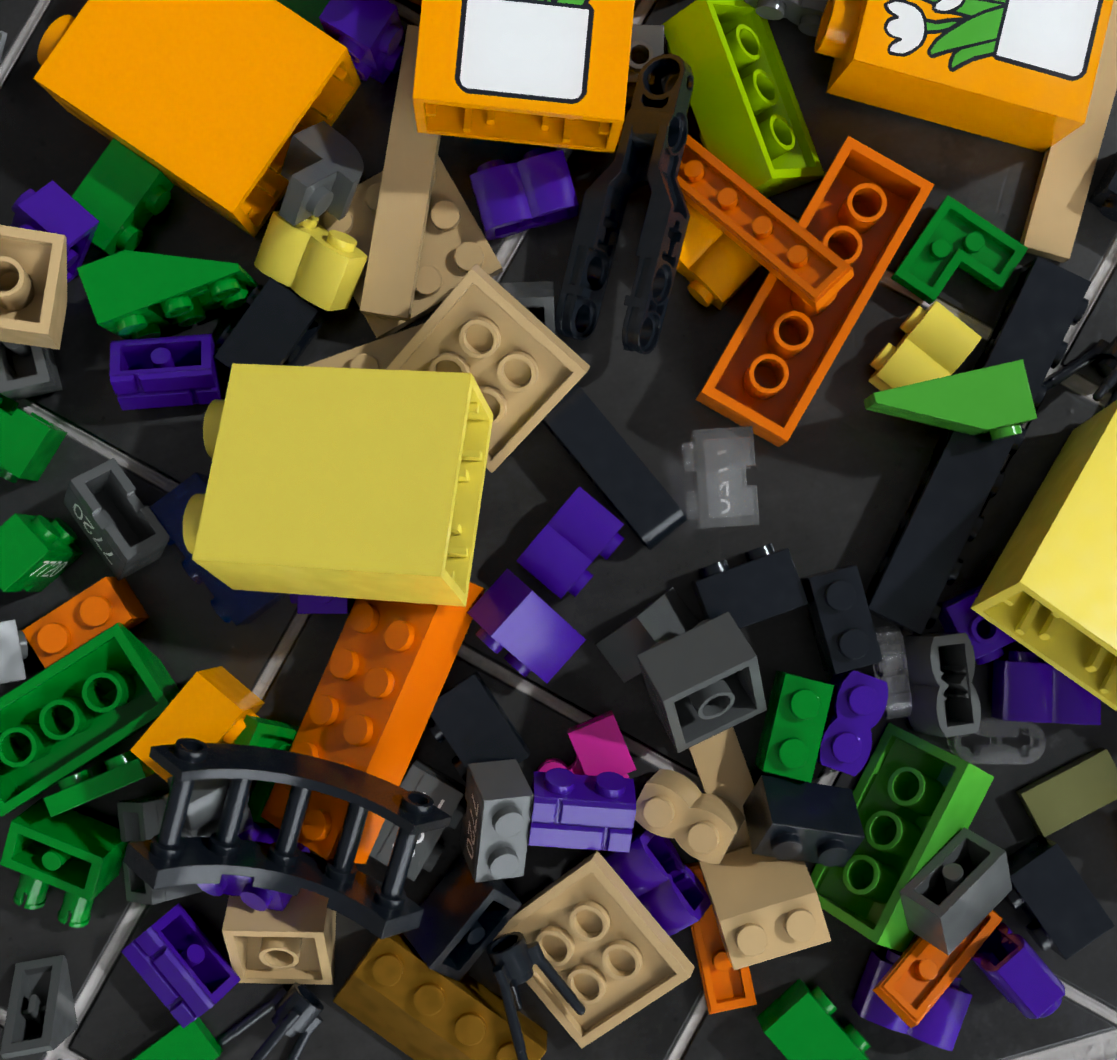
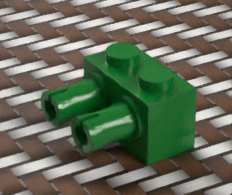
(65, 853)

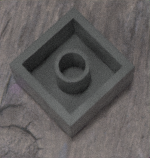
(703, 681)

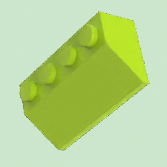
(743, 95)

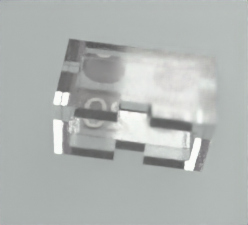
(719, 478)

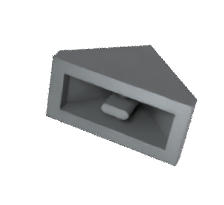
(656, 622)
(39, 1008)

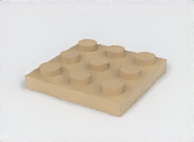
(449, 247)
(506, 349)
(601, 948)

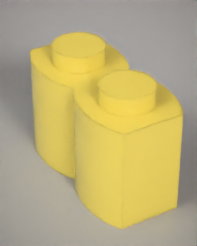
(312, 261)
(929, 350)

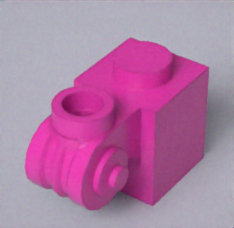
(597, 748)

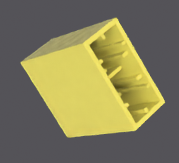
(343, 483)
(1060, 566)

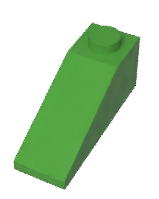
(969, 402)

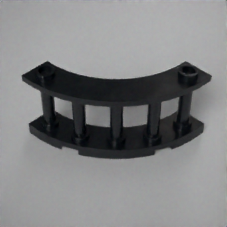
(281, 865)

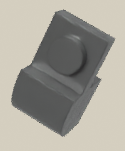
(321, 174)

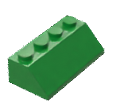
(78, 712)

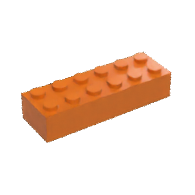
(782, 340)
(374, 705)

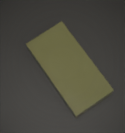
(1070, 792)

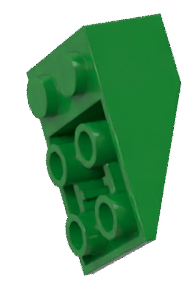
(147, 292)

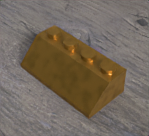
(430, 1012)

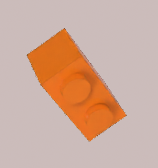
(84, 619)

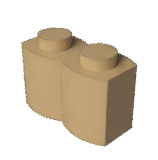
(697, 820)

